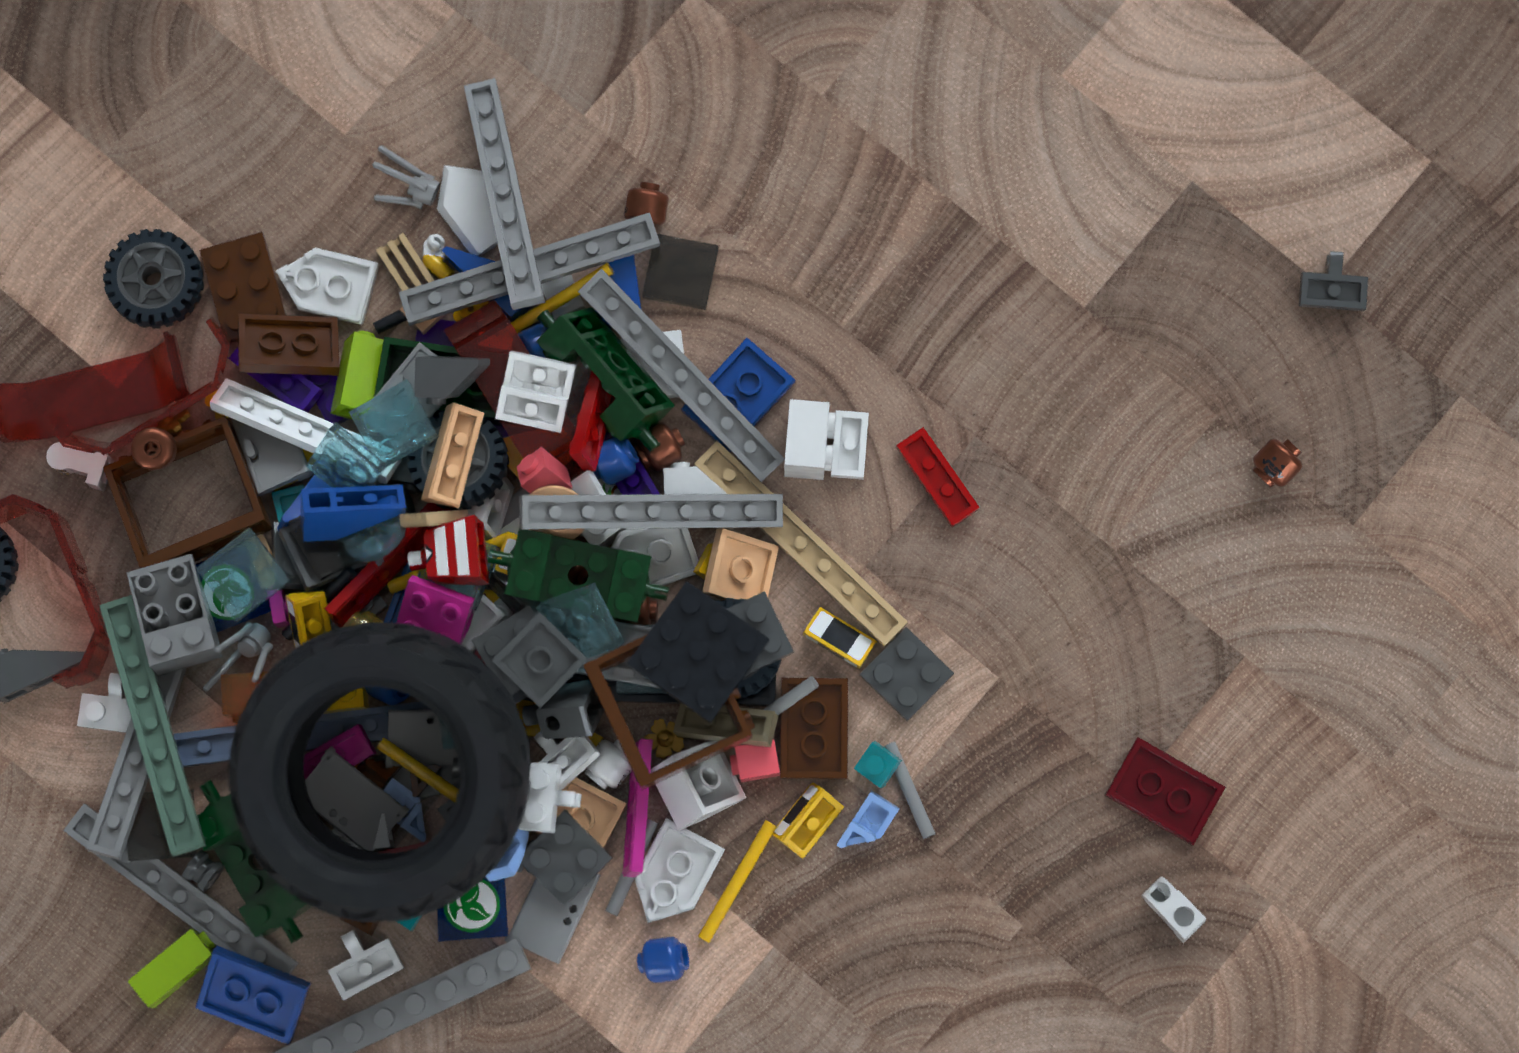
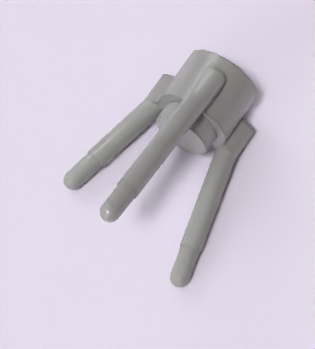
(421, 187)
(252, 641)

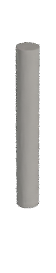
(793, 696)
(911, 794)
(624, 883)

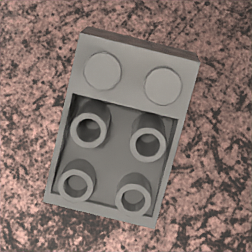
(173, 615)

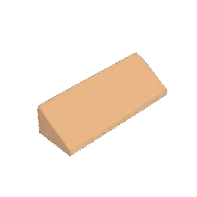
(452, 455)

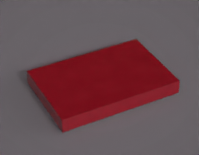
(1165, 791)

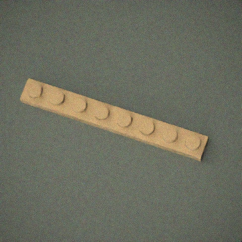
(809, 550)

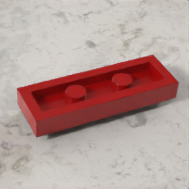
(590, 428)
(937, 477)

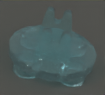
(375, 541)

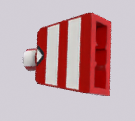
(454, 553)

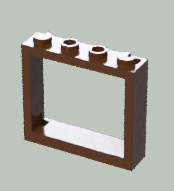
(208, 541)
(594, 670)

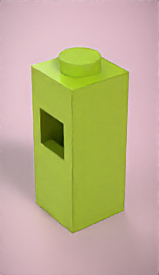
(357, 372)
(173, 967)

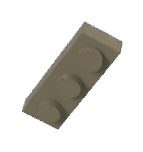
(693, 726)

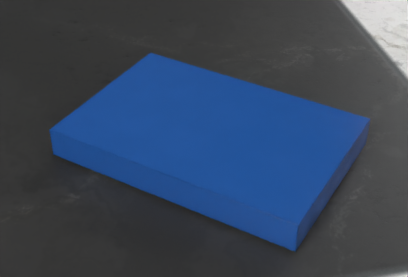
(749, 382)
(252, 995)

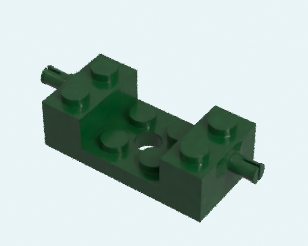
(638, 399)
(541, 566)
(266, 902)

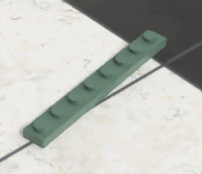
(152, 728)

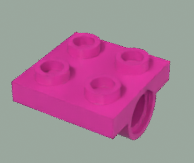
(436, 609)

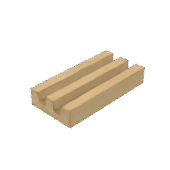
(392, 246)
(431, 518)

